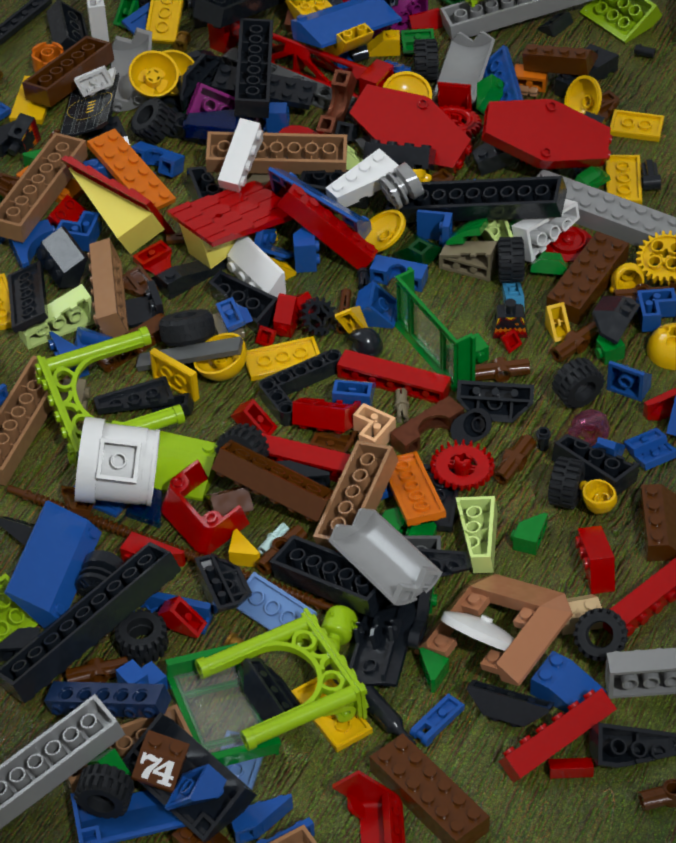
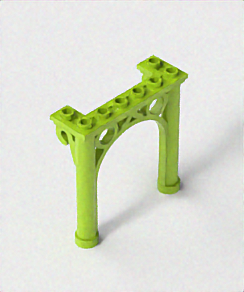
(56, 368)
(293, 637)

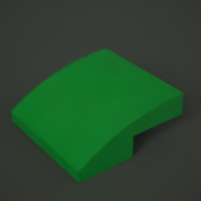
(409, 36)
(472, 228)

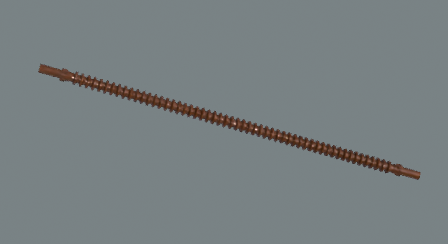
(125, 532)

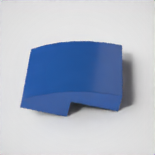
(650, 449)

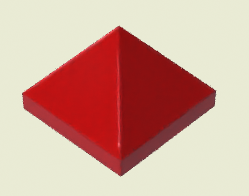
(265, 336)
(511, 340)

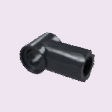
(650, 178)

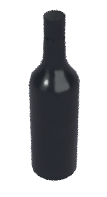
(384, 713)

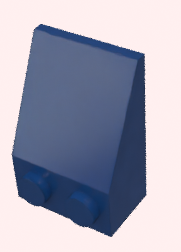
(561, 682)

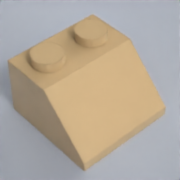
(579, 606)

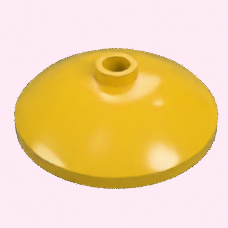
(409, 82)
(584, 95)
(386, 229)

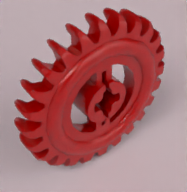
(456, 114)
(459, 459)

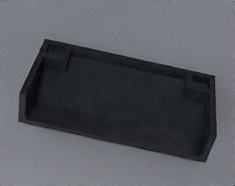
(203, 818)

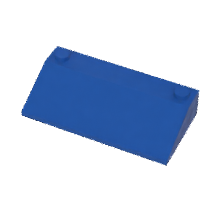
(322, 26)
(280, 177)
(52, 563)
(144, 817)

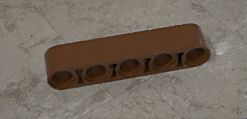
(111, 363)

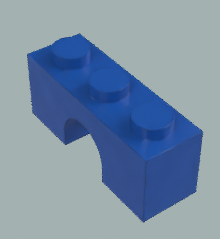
(168, 161)
(386, 268)

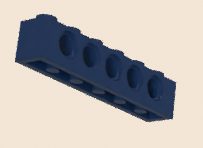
(119, 698)

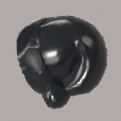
(366, 342)

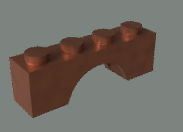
(342, 91)
(441, 415)

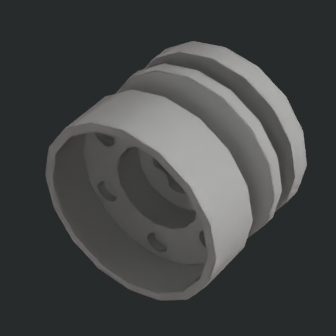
(399, 187)

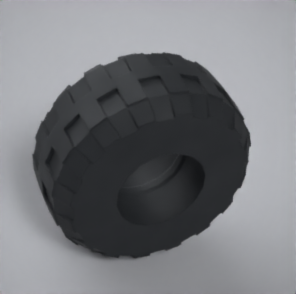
(187, 327)

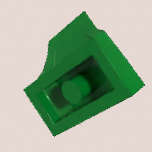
(593, 177)
(549, 264)

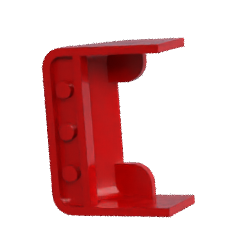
(205, 532)
(375, 806)

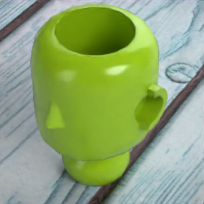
(340, 624)

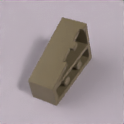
(472, 259)

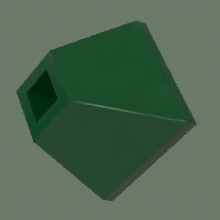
(418, 250)

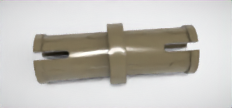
(401, 405)

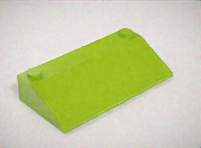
(179, 452)

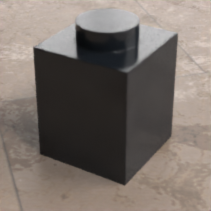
(348, 129)

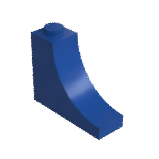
(26, 251)

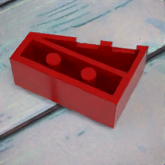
(324, 415)
(596, 559)

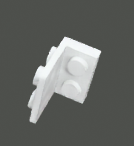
(95, 80)

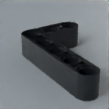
(292, 379)

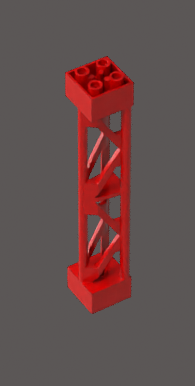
(375, 74)

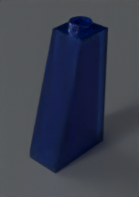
(200, 123)

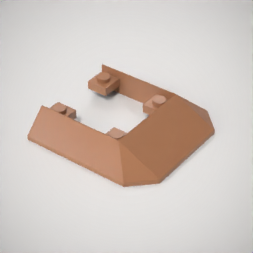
(540, 617)

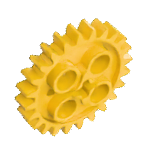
(664, 258)

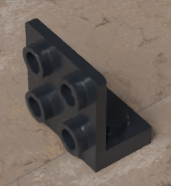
(144, 307)

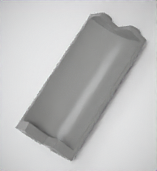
(124, 52)
(465, 62)
(385, 557)

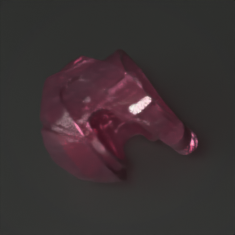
(591, 421)

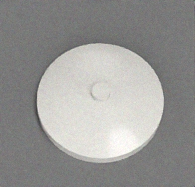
(478, 628)

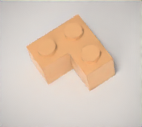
(373, 425)

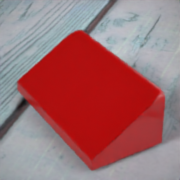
(425, 20)
(571, 768)

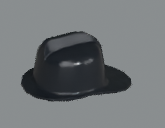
(471, 426)

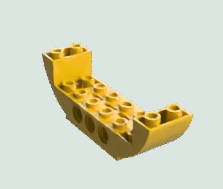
(346, 40)

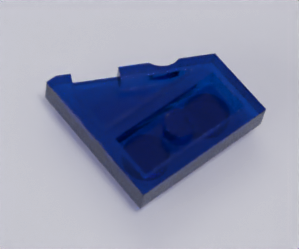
(148, 514)

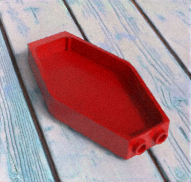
(411, 119)
(546, 134)

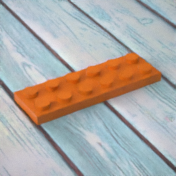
(129, 168)
(415, 491)

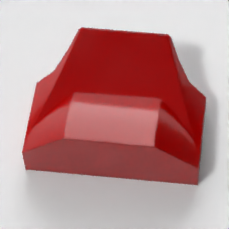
(155, 257)
(659, 406)

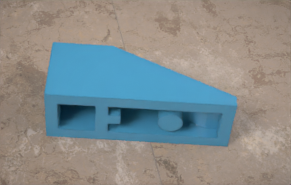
(514, 291)

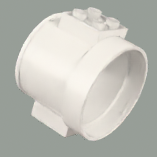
(116, 463)

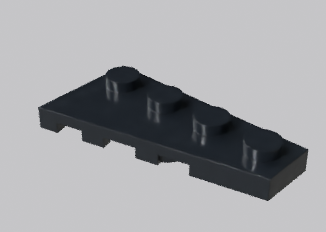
(139, 396)

